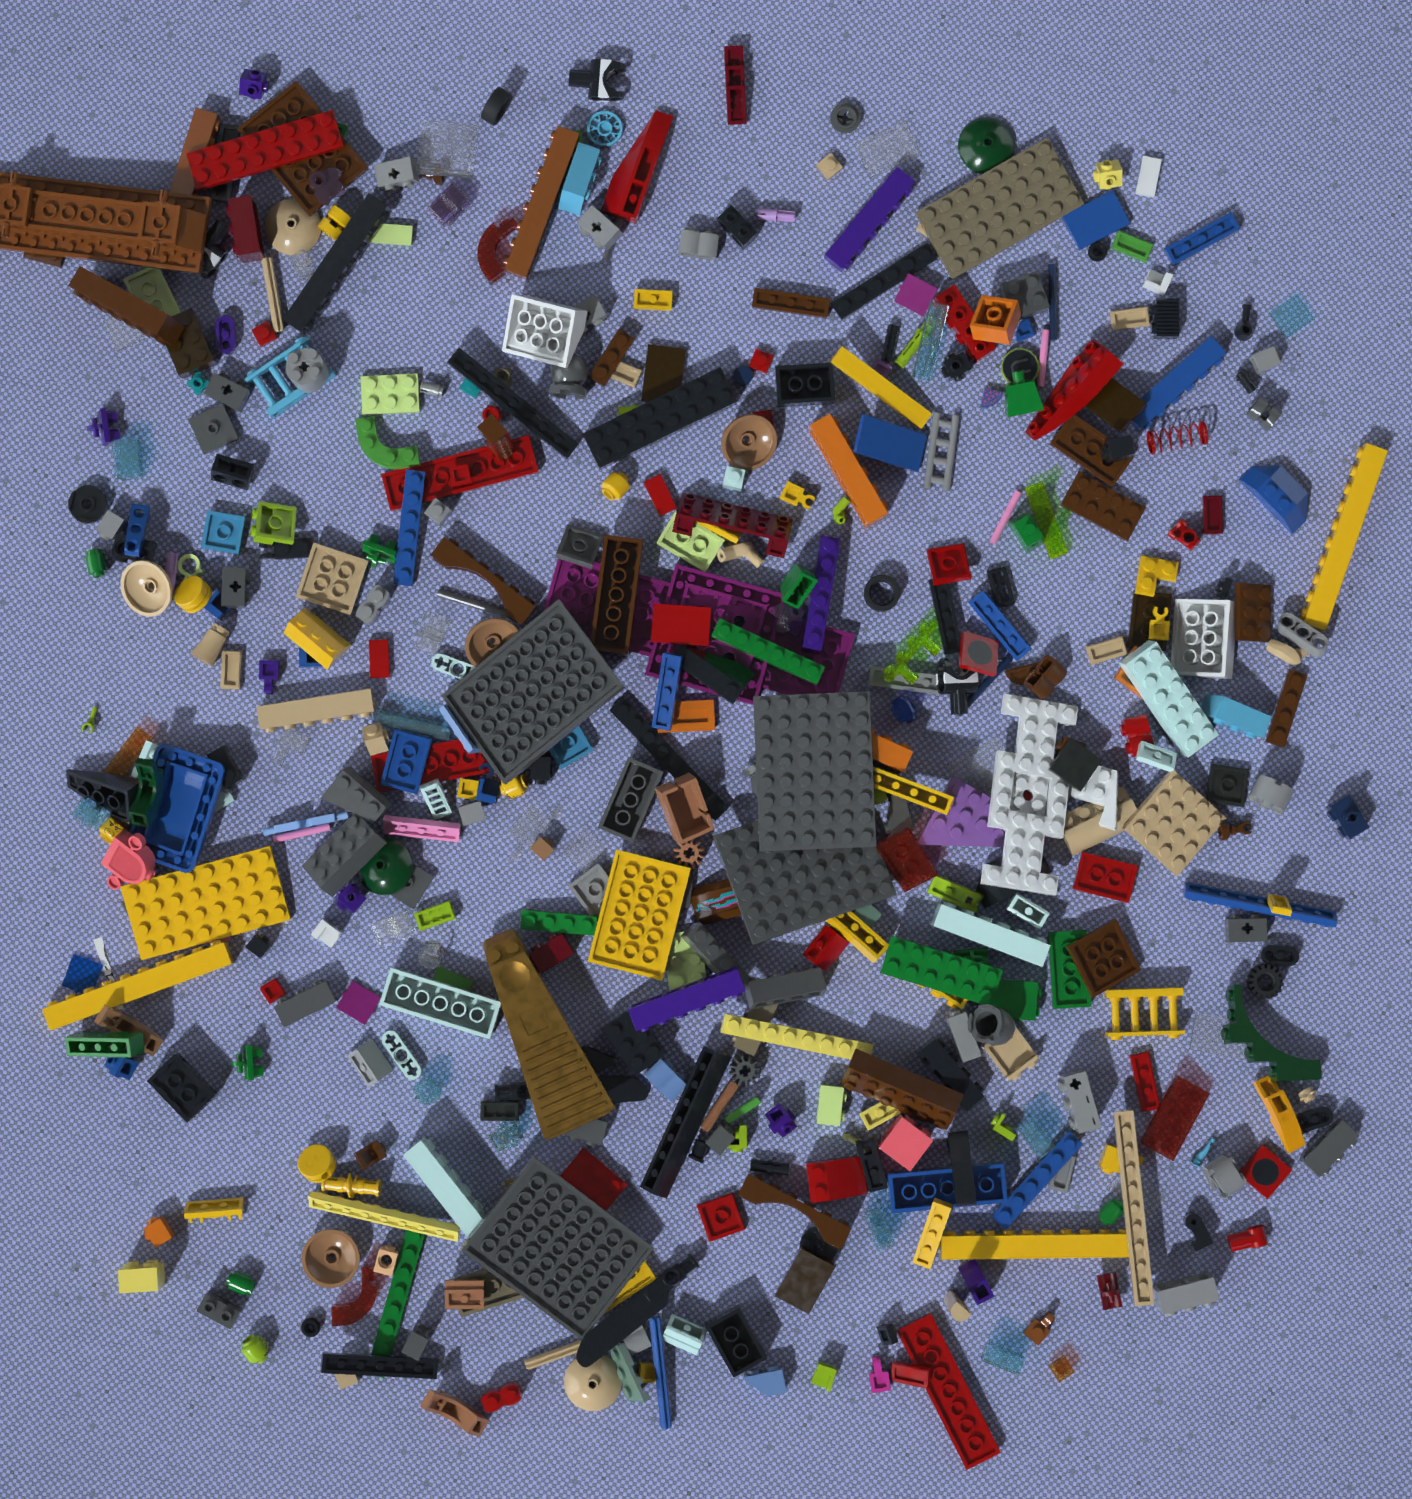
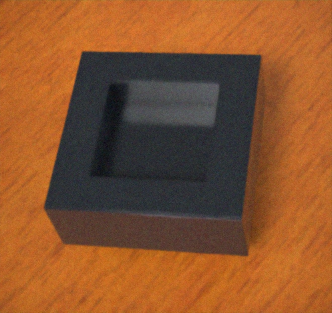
(1223, 587)
(887, 1334)

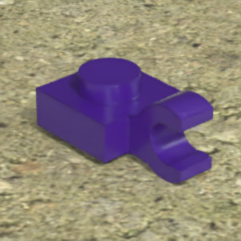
(268, 672)

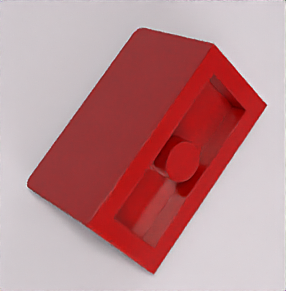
(825, 948)

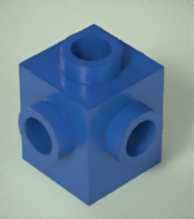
(121, 1066)

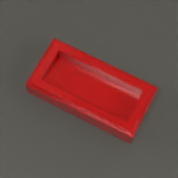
(660, 495)
(379, 659)
(910, 1374)

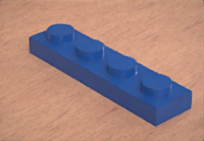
(1202, 239)
(1000, 625)
(667, 691)

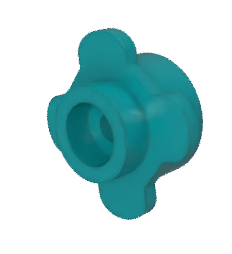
(198, 389)

